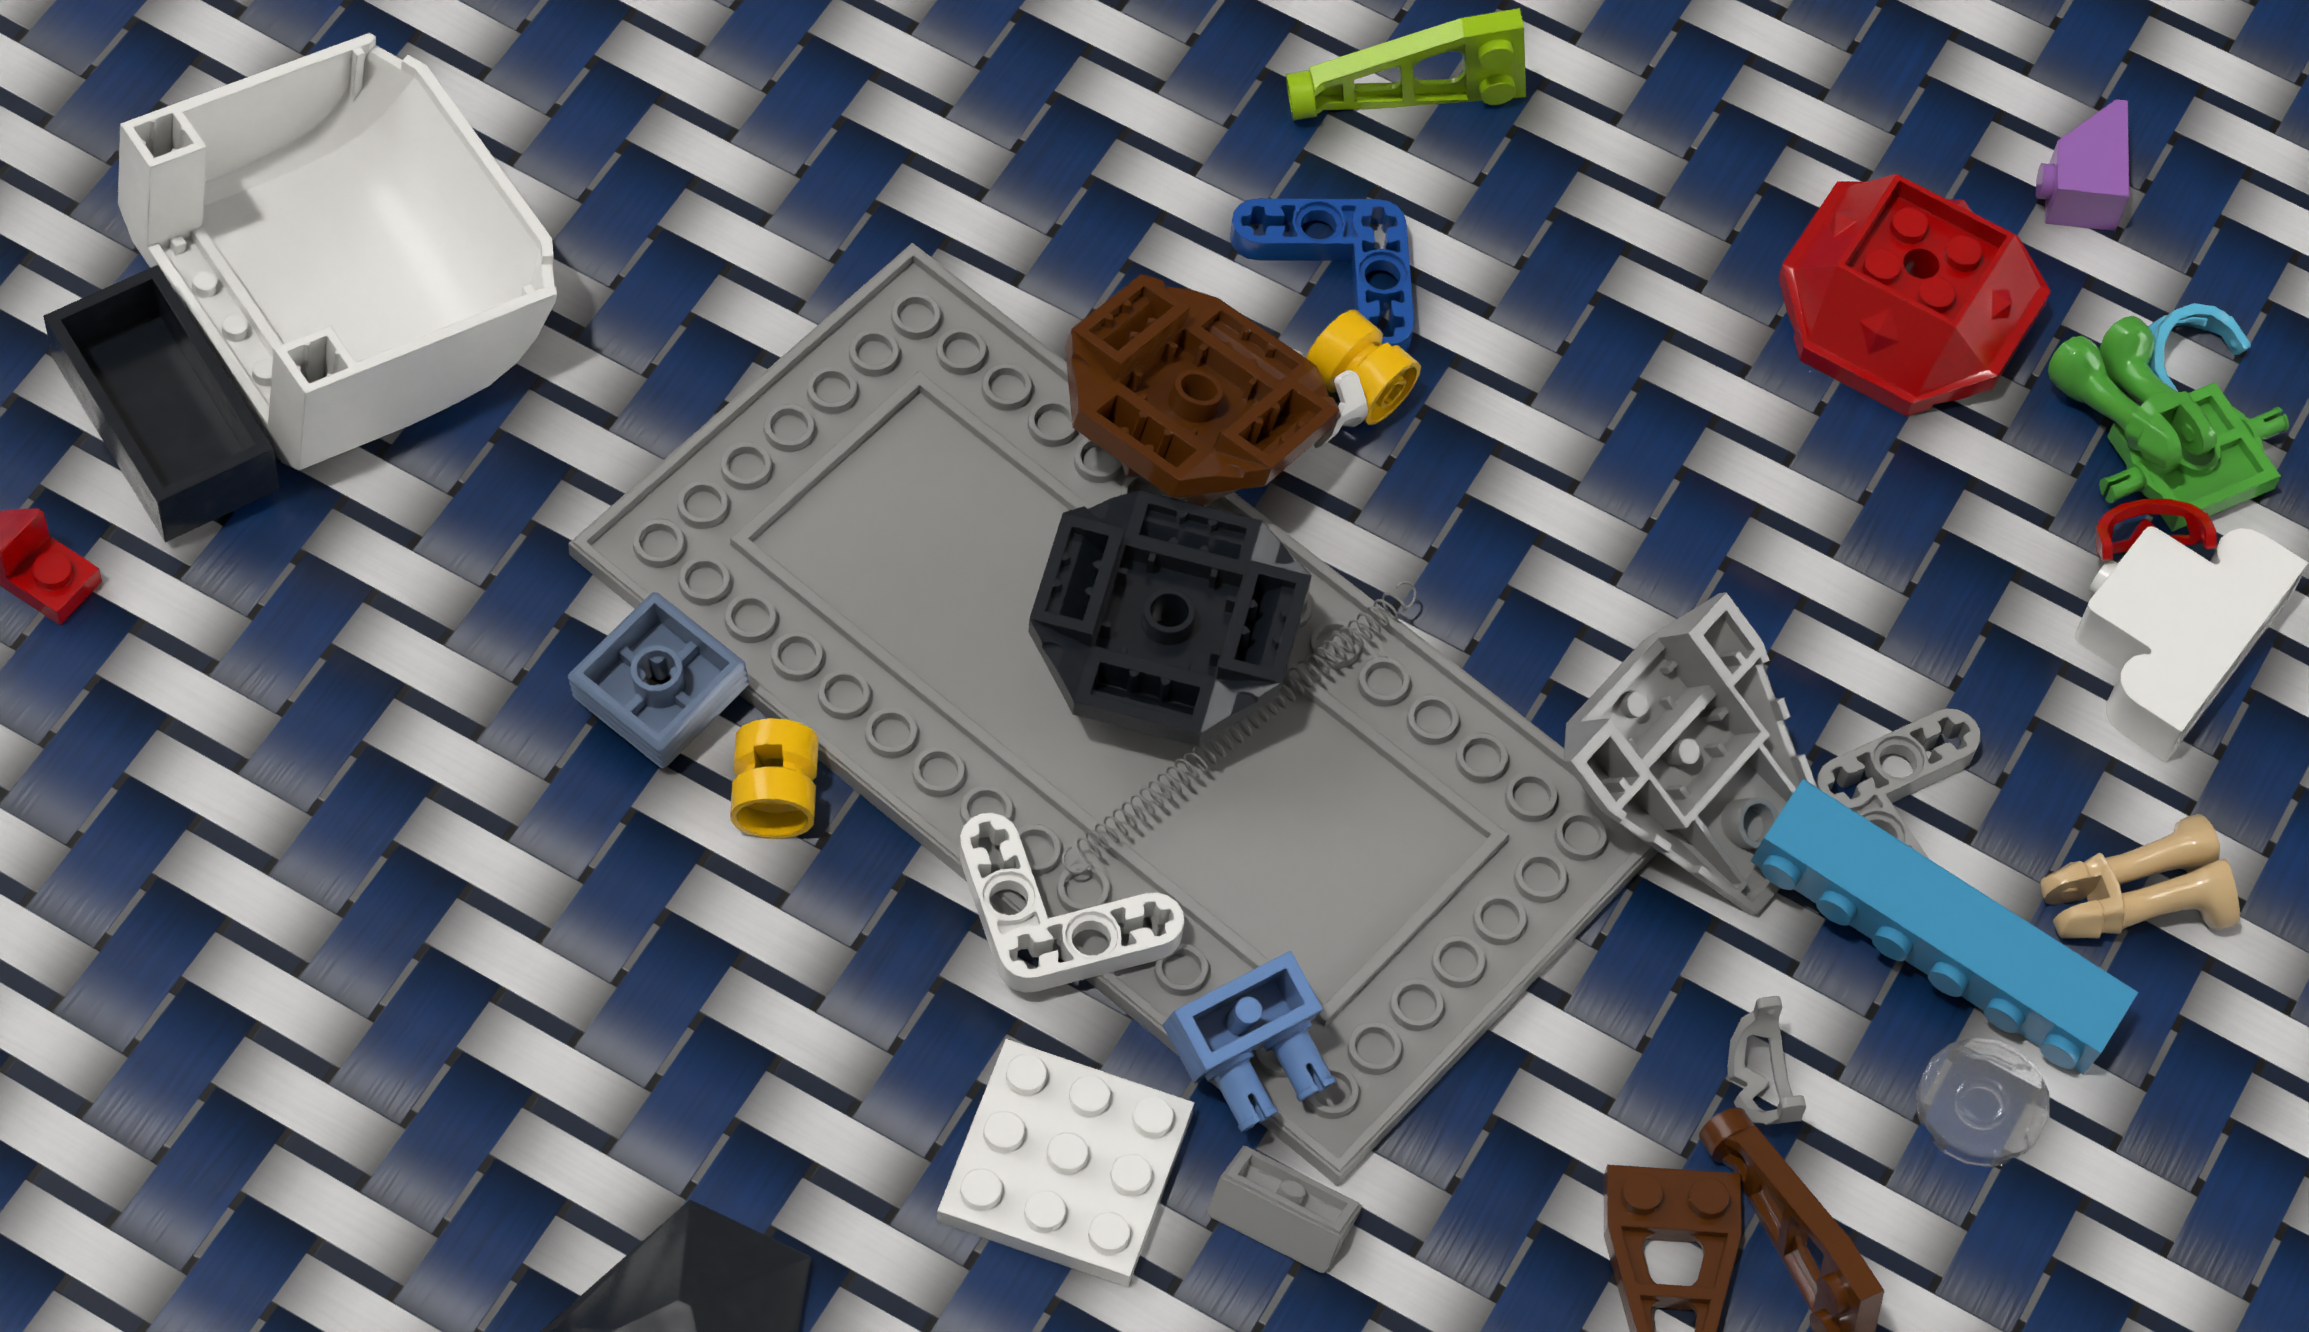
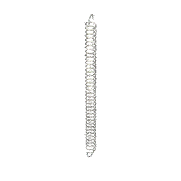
(1222, 735)

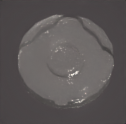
(1982, 1102)

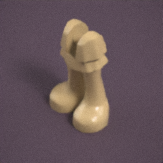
(2190, 847)

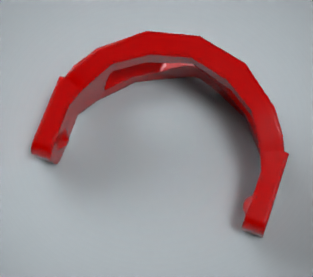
(2199, 525)

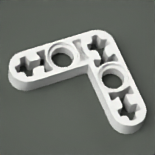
(1036, 932)

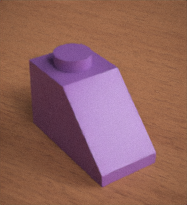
(2089, 172)

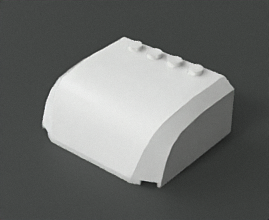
(338, 244)

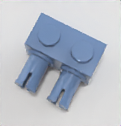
(1255, 1011)

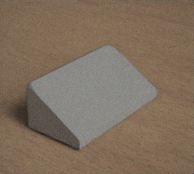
(1283, 1209)

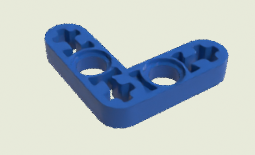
(1351, 241)

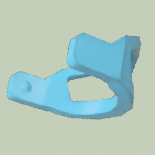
(2200, 317)

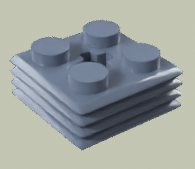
(658, 643)

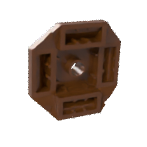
(1192, 392)

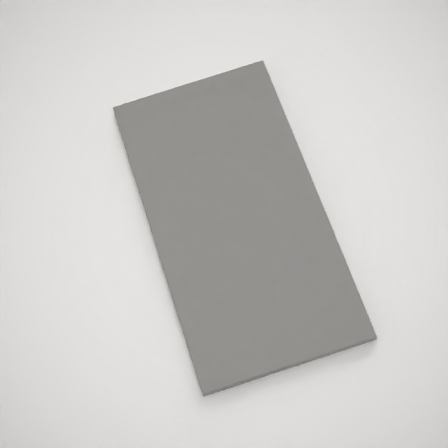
(876, 564)

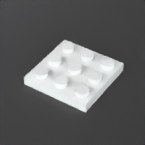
(1065, 1162)

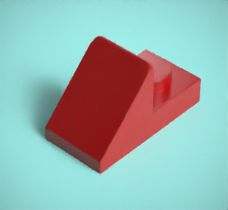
(42, 568)

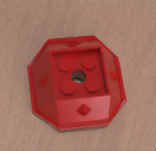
(1900, 335)

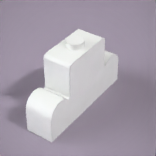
(2181, 626)

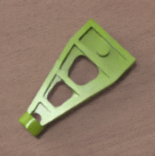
(1491, 72)

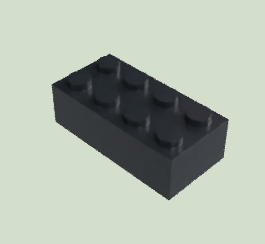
(162, 403)

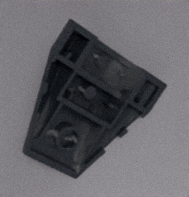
(696, 1277)

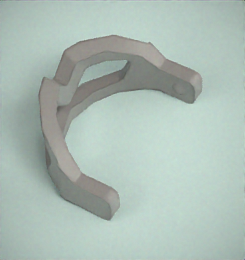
(1764, 1023)

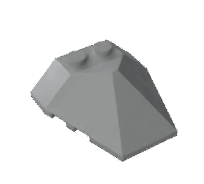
(1693, 749)

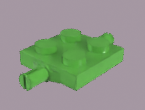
(2213, 480)

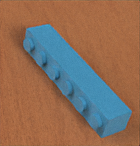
(1943, 928)

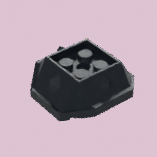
(1180, 562)

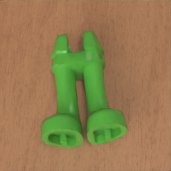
(2123, 361)

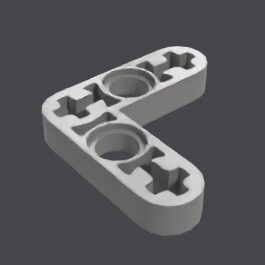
(1876, 794)

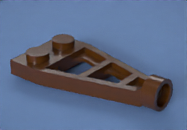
(1676, 1208)
(1845, 1291)

